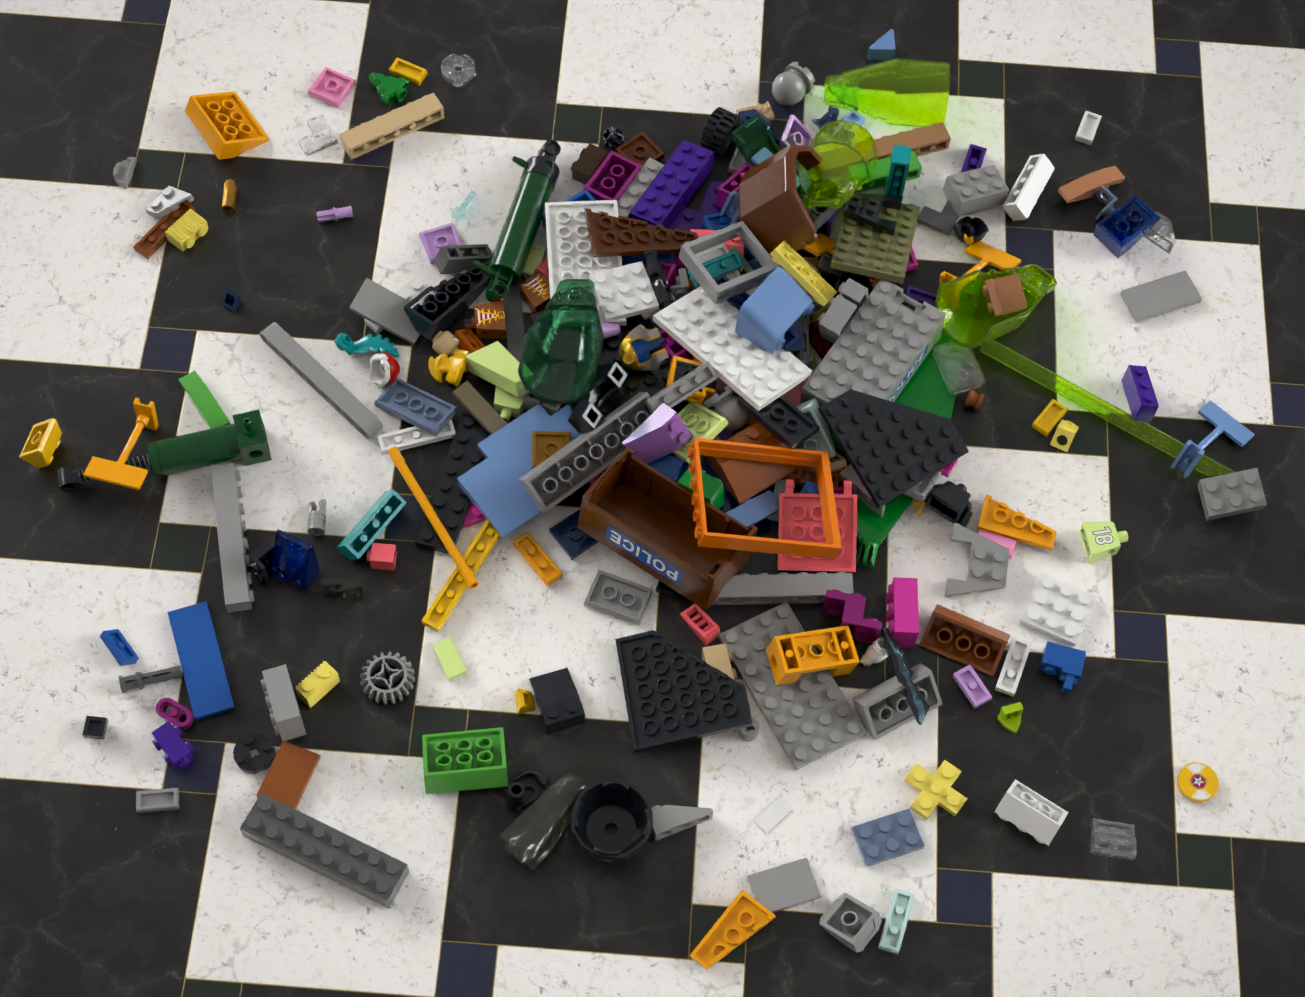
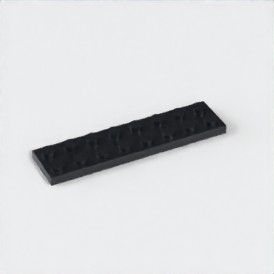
(448, 498)

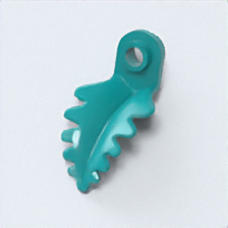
(367, 343)

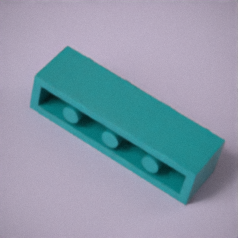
(897, 170)
(371, 525)

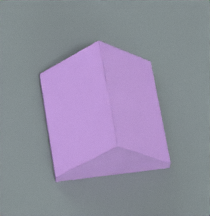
(795, 134)

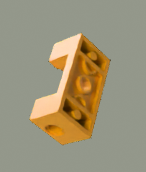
(793, 655)

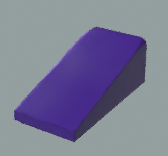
(974, 158)

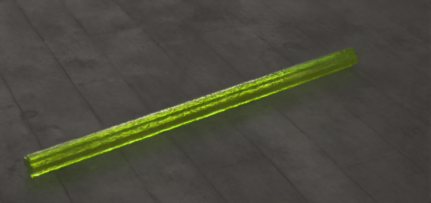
(1097, 405)

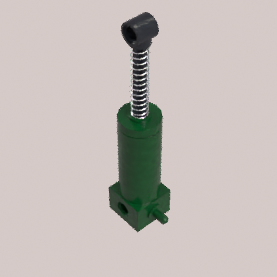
(194, 450)

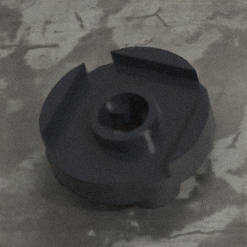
(259, 762)

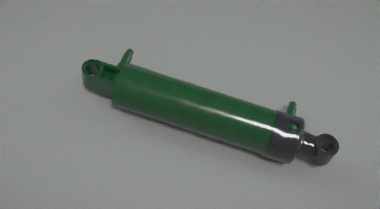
(522, 221)

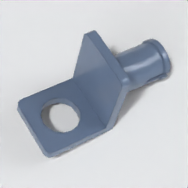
(1109, 202)

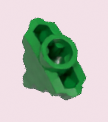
(389, 87)

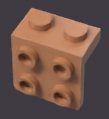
(1004, 295)

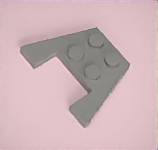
(986, 564)

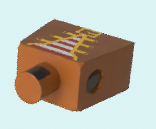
(535, 291)
(488, 321)

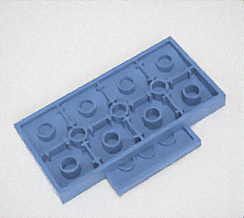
(495, 483)

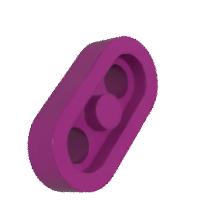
(176, 713)

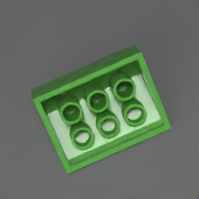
(464, 760)

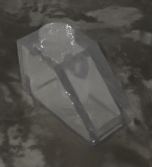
(1162, 234)

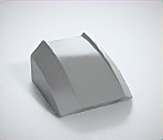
(851, 922)

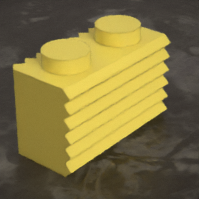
(187, 230)
(317, 684)

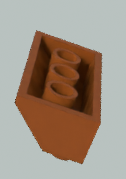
(964, 640)

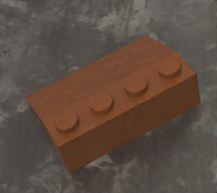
(749, 477)

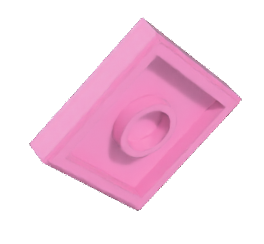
(331, 87)

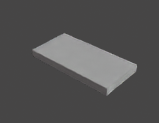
(1161, 296)
(384, 310)

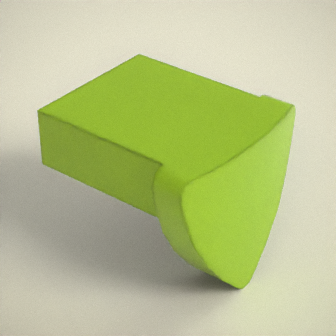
(1011, 717)

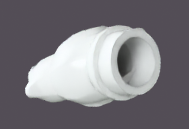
(875, 653)

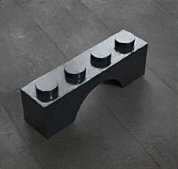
(586, 413)

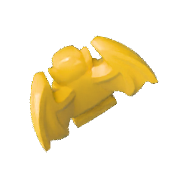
(454, 366)

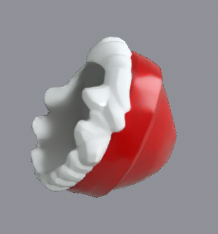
(384, 369)

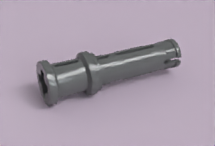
(140, 680)

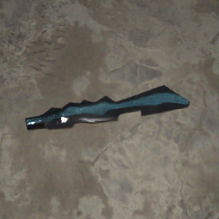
(904, 674)

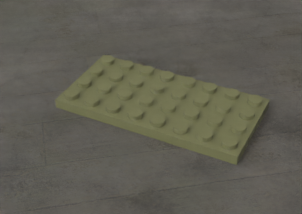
(873, 251)

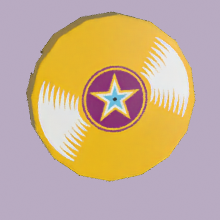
(1197, 782)

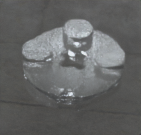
(460, 77)

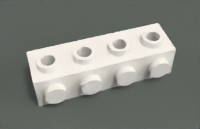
(1028, 187)

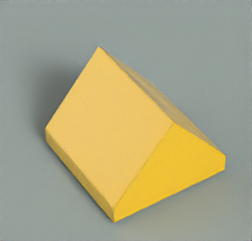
(524, 701)

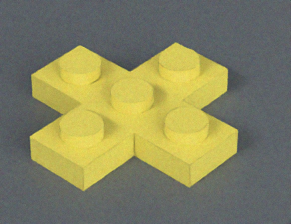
(935, 789)

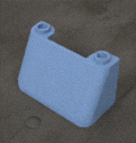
(773, 310)

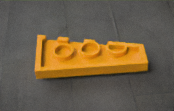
(1006, 522)
(735, 926)

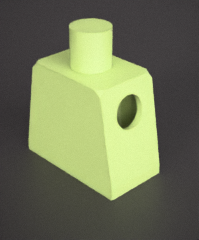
(508, 404)

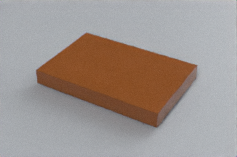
(289, 774)

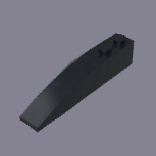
(443, 304)

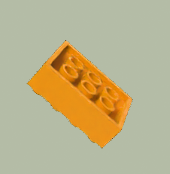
(225, 123)

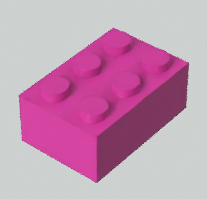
(903, 611)

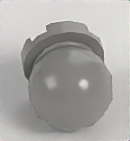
(792, 84)
(727, 407)

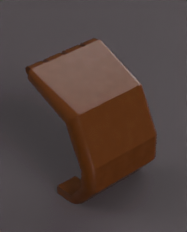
(771, 202)

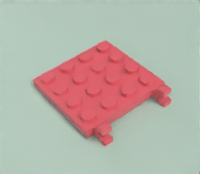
(802, 521)

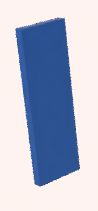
(201, 661)

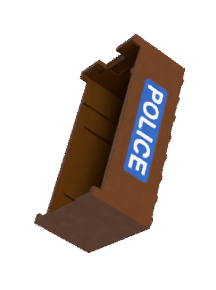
(653, 527)

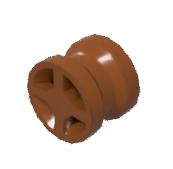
(974, 400)

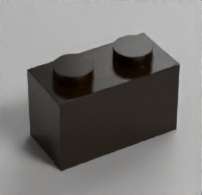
(588, 163)

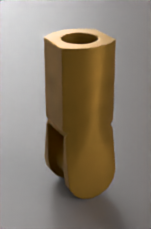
(229, 196)

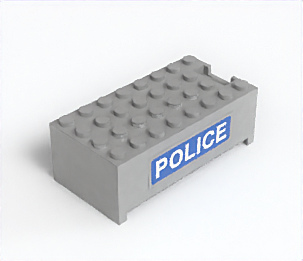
(877, 347)

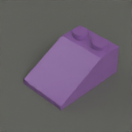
(658, 435)

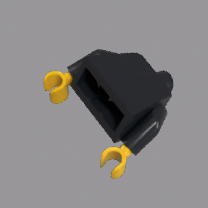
(948, 501)

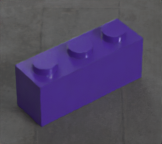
(1139, 393)

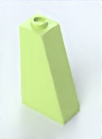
(497, 367)

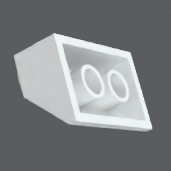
(1031, 812)

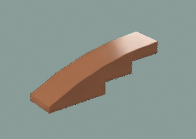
(1089, 184)

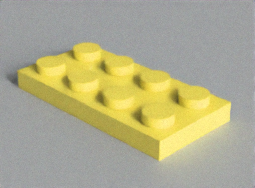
(803, 273)

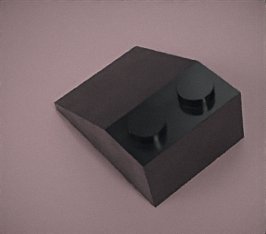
(557, 700)

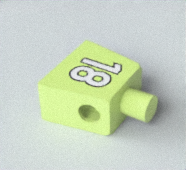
(1101, 539)

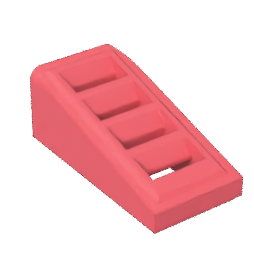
(709, 632)

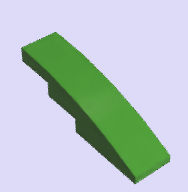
(203, 400)

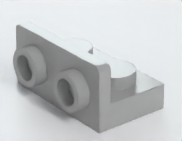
(682, 285)

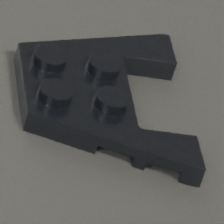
(867, 209)

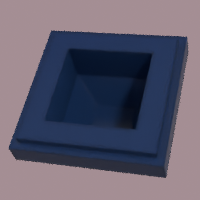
(231, 299)

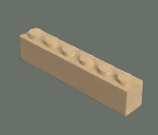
(392, 125)

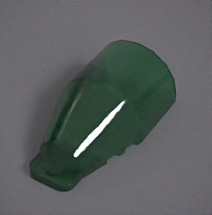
(564, 345)

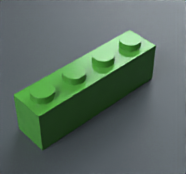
(880, 173)

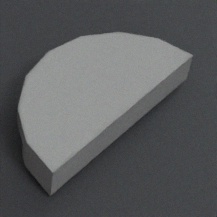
(123, 171)

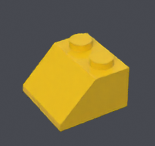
(41, 443)

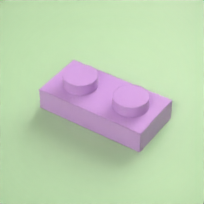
(972, 686)

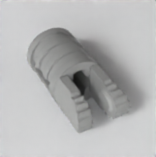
(316, 518)

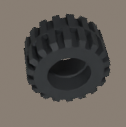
(718, 129)

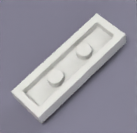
(1013, 666)

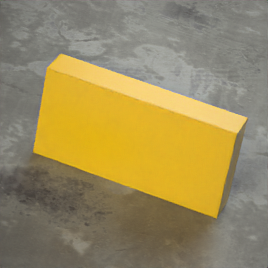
(408, 71)
(1049, 417)

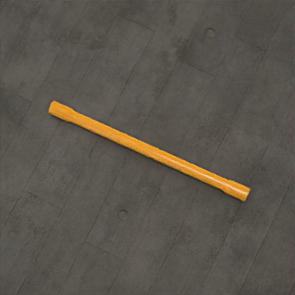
(466, 573)

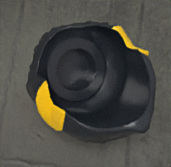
(970, 229)

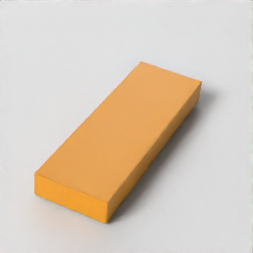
(537, 559)

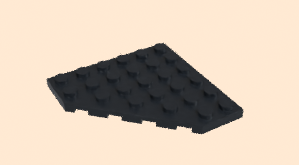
(890, 442)
(676, 694)

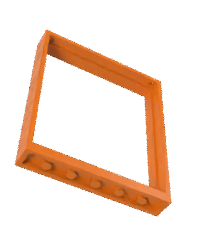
(769, 454)

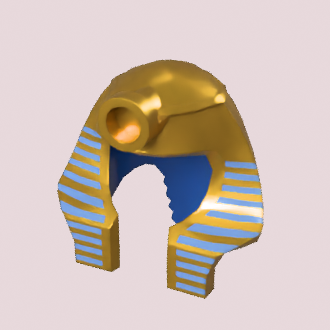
(634, 350)

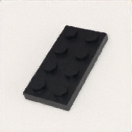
(783, 421)

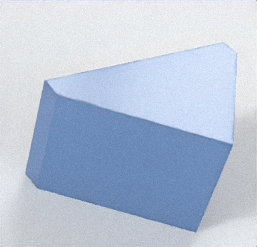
(883, 48)

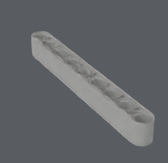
(321, 380)

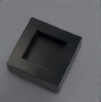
(95, 727)

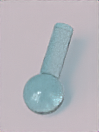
(460, 213)

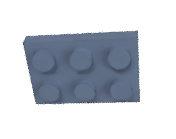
(887, 837)

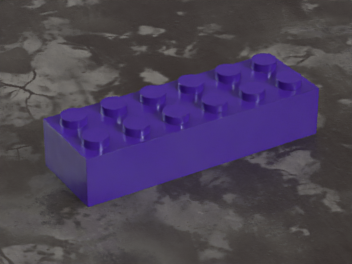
(674, 185)

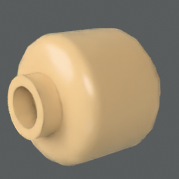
(445, 343)

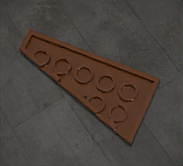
(631, 236)

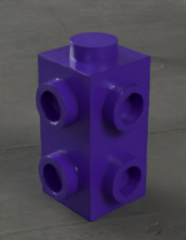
(176, 750)

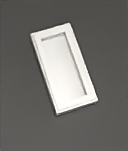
(1088, 128)

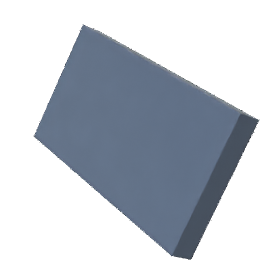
(416, 406)

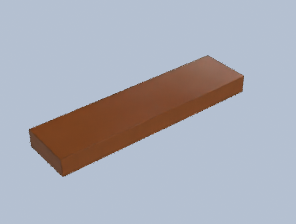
(156, 235)

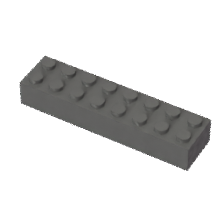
(325, 850)

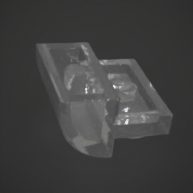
(1113, 839)

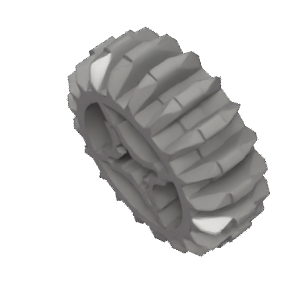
(379, 680)

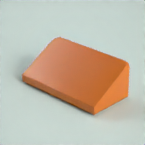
(468, 340)

